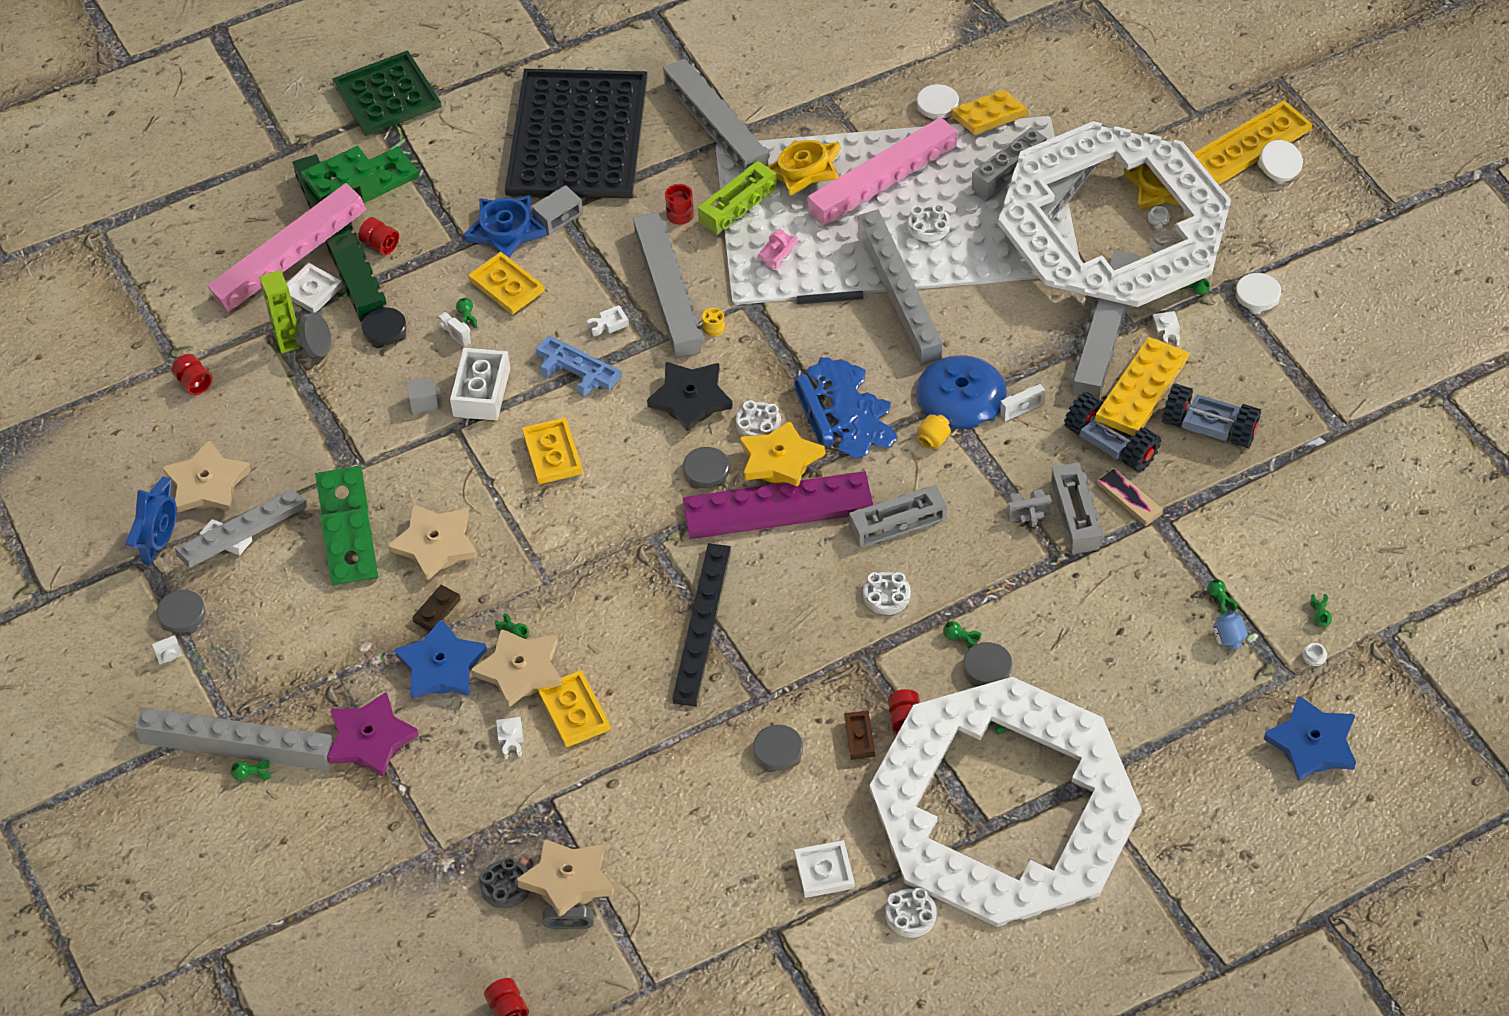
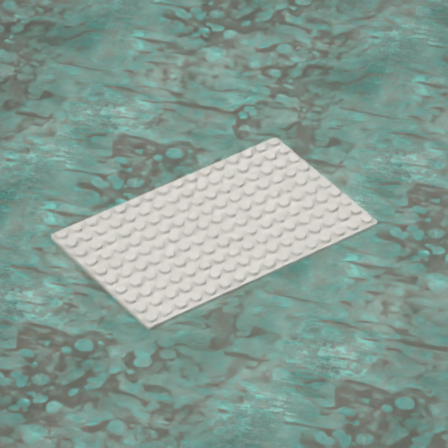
(834, 255)

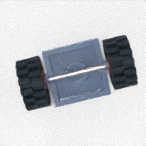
(1211, 416)
(1135, 450)

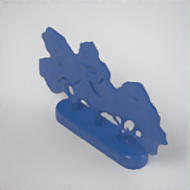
(853, 410)

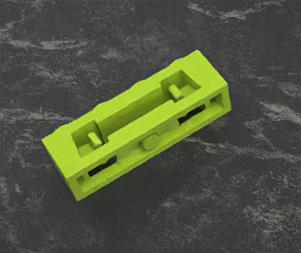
(737, 197)
(280, 310)

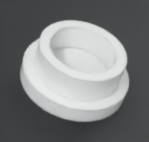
(1158, 214)
(1314, 654)

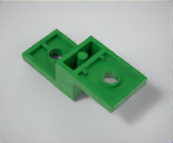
(364, 175)
(346, 525)

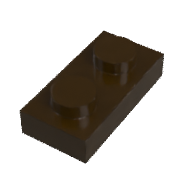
(436, 607)

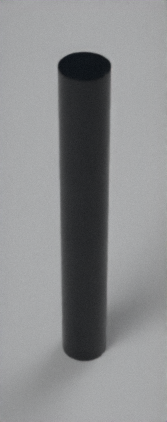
(830, 297)

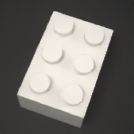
(480, 384)

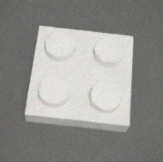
(313, 288)
(824, 869)

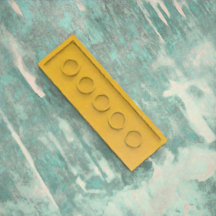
(1244, 144)
(1142, 386)

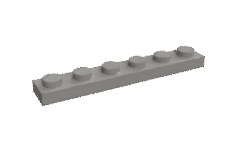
(240, 528)

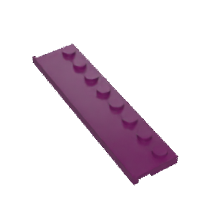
(776, 505)

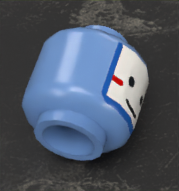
(1230, 630)

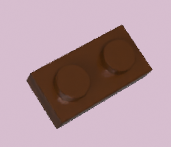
(859, 735)

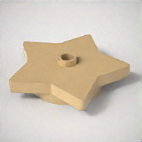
(206, 479)
(435, 540)
(520, 666)
(567, 876)

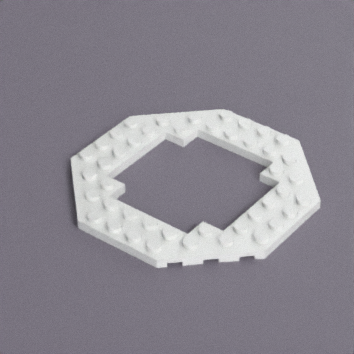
(1143, 279)
(969, 883)

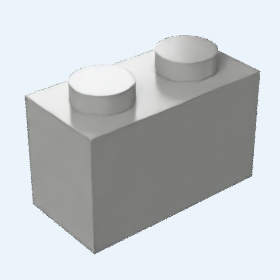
(557, 209)

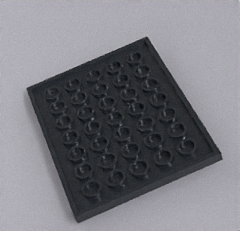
(577, 133)

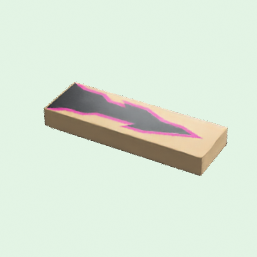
(1130, 497)

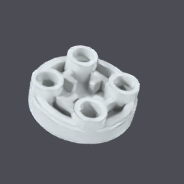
(937, 101)
(1280, 161)
(928, 222)
(1258, 292)
(757, 418)
(886, 592)
(910, 912)

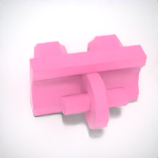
(777, 248)

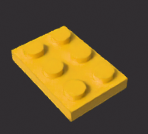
(989, 112)
(506, 283)
(552, 450)
(574, 709)

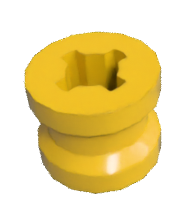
(713, 321)

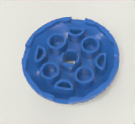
(942, 393)

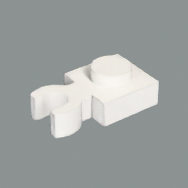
(610, 319)
(1167, 326)
(458, 331)
(510, 735)

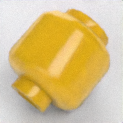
(933, 431)

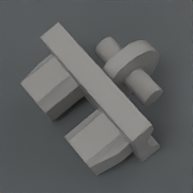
(1029, 509)

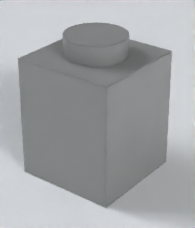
(423, 395)

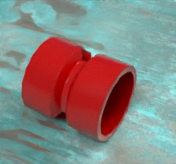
(679, 204)
(378, 236)
(191, 374)
(900, 705)
(505, 998)

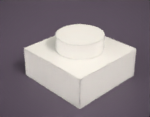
(167, 650)

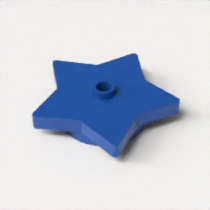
(505, 224)
(153, 520)
(440, 662)
(1314, 739)

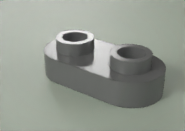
(575, 918)

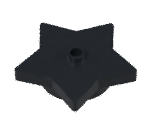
(690, 394)

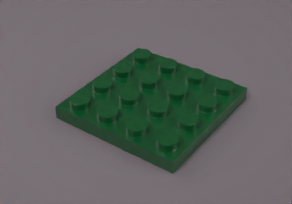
(386, 93)

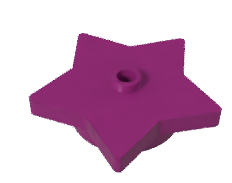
(369, 735)

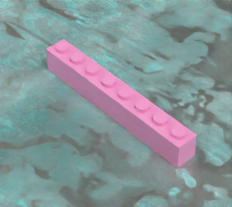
(882, 171)
(287, 246)

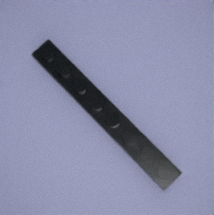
(701, 625)

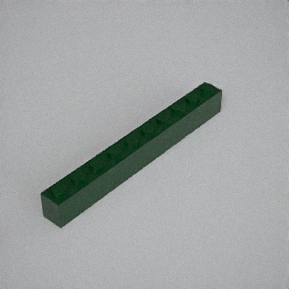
(346, 254)

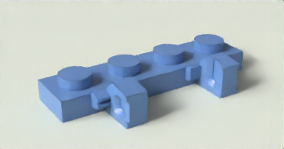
(591, 370)

